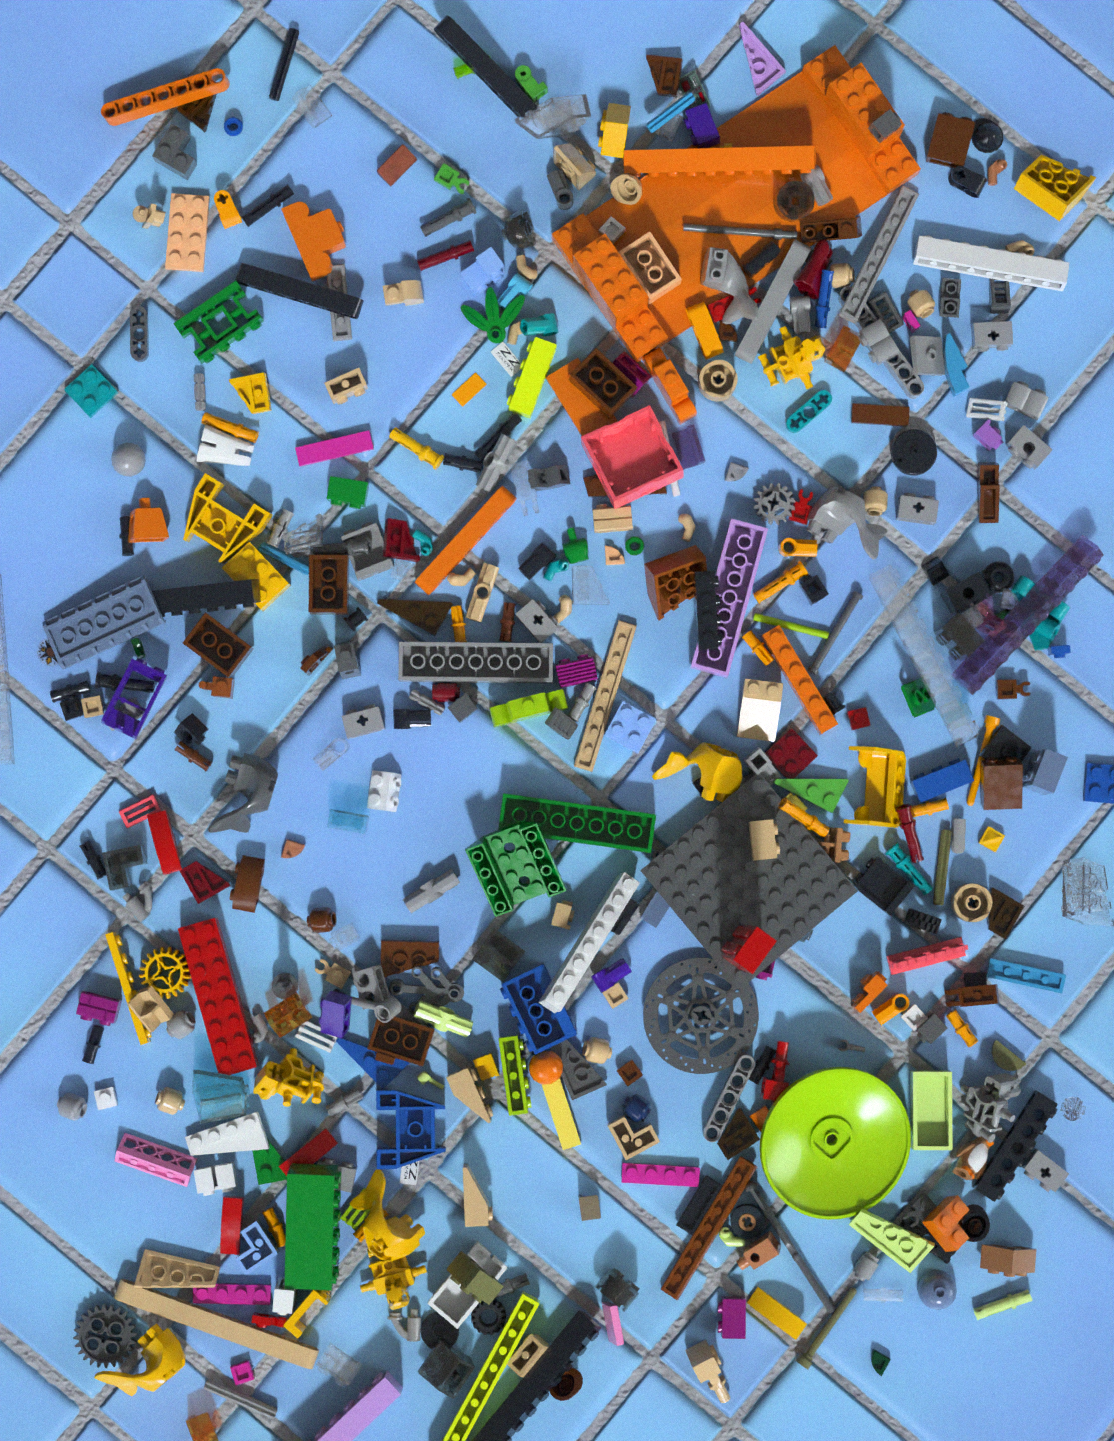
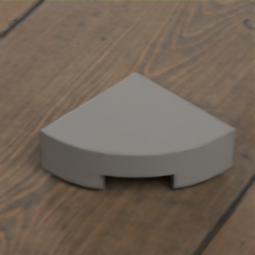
(735, 472)

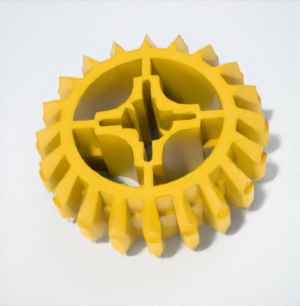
(168, 980)

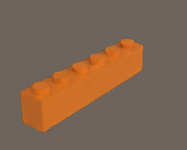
(799, 680)

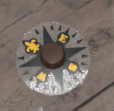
(46, 654)

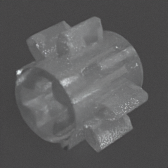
(1073, 1108)

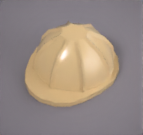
(626, 189)

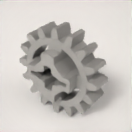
(766, 501)

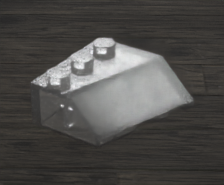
(556, 117)
(1085, 892)

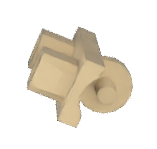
(148, 215)

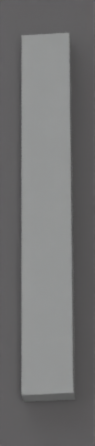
(878, 254)

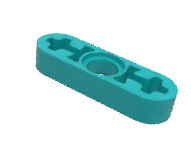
(822, 406)

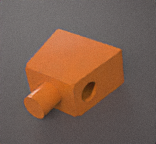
(147, 524)

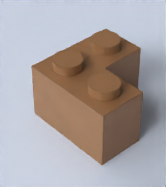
(1009, 1260)

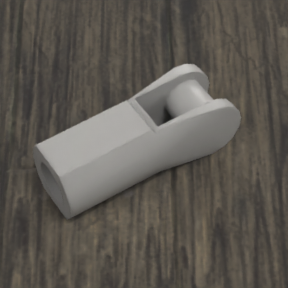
(958, 835)

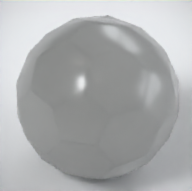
(128, 459)

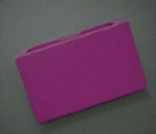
(632, 370)

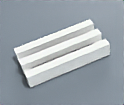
(1001, 411)
(301, 1029)

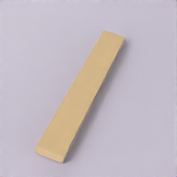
(605, 696)

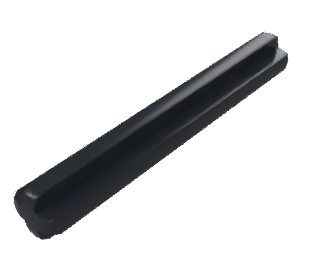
(284, 64)

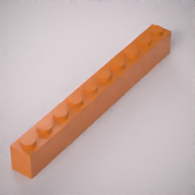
(720, 159)

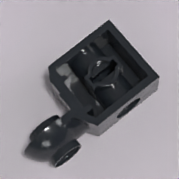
(978, 587)

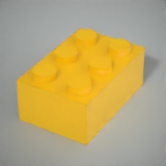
(252, 565)

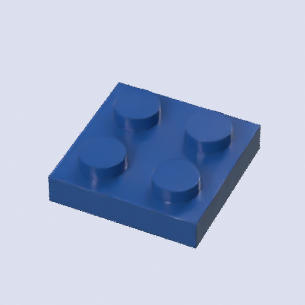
(1099, 783)

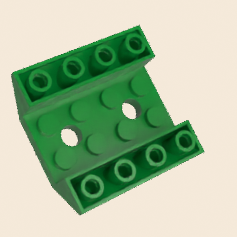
(501, 869)

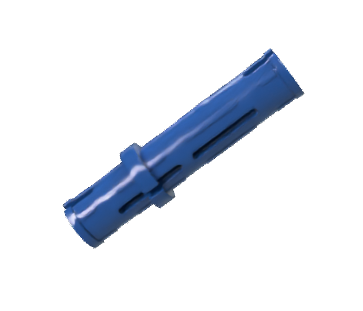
(824, 299)

